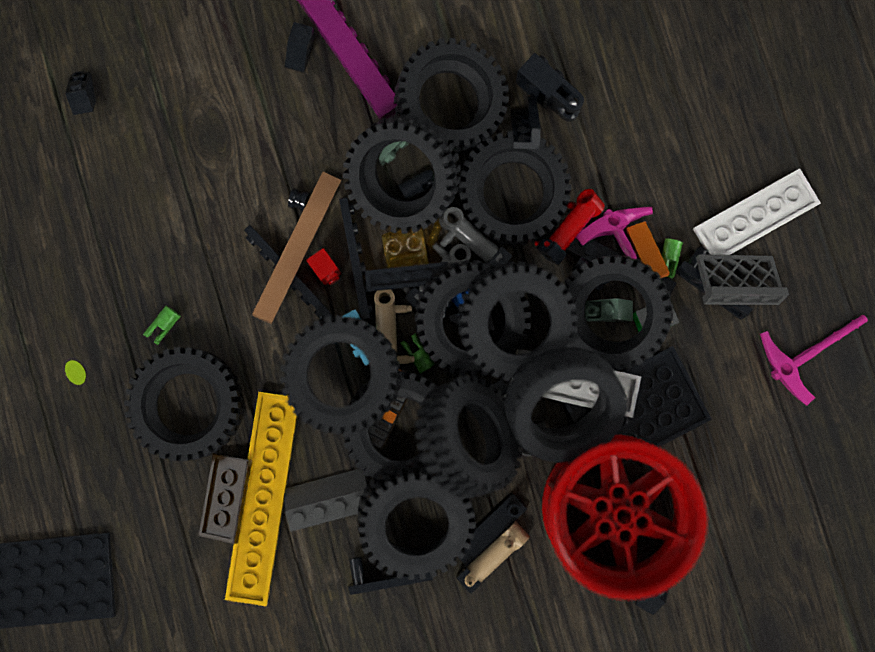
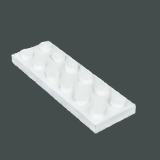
(757, 215)
(586, 393)

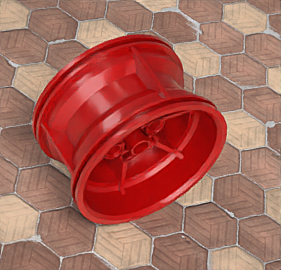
(682, 535)

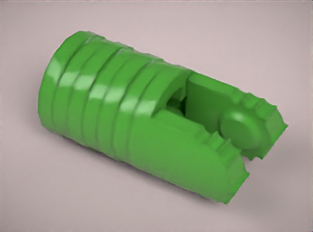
(671, 255)
(165, 321)
(421, 359)

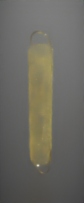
(433, 235)

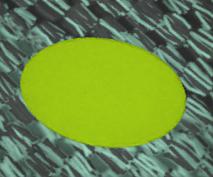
(75, 372)

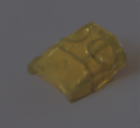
(404, 248)

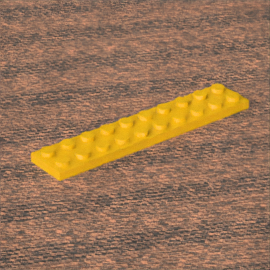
(260, 525)

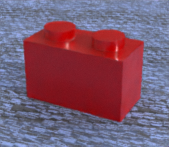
(324, 267)

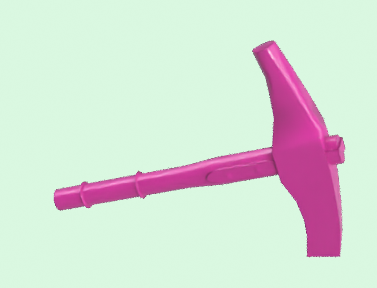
(614, 223)
(786, 368)

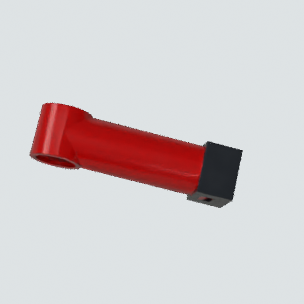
(587, 207)

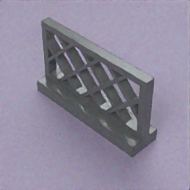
(744, 293)

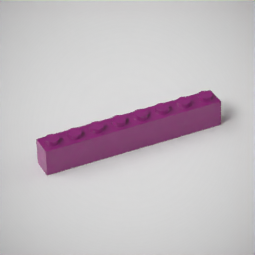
(352, 55)

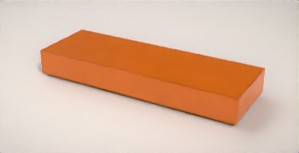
(646, 248)

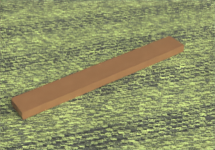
(296, 248)

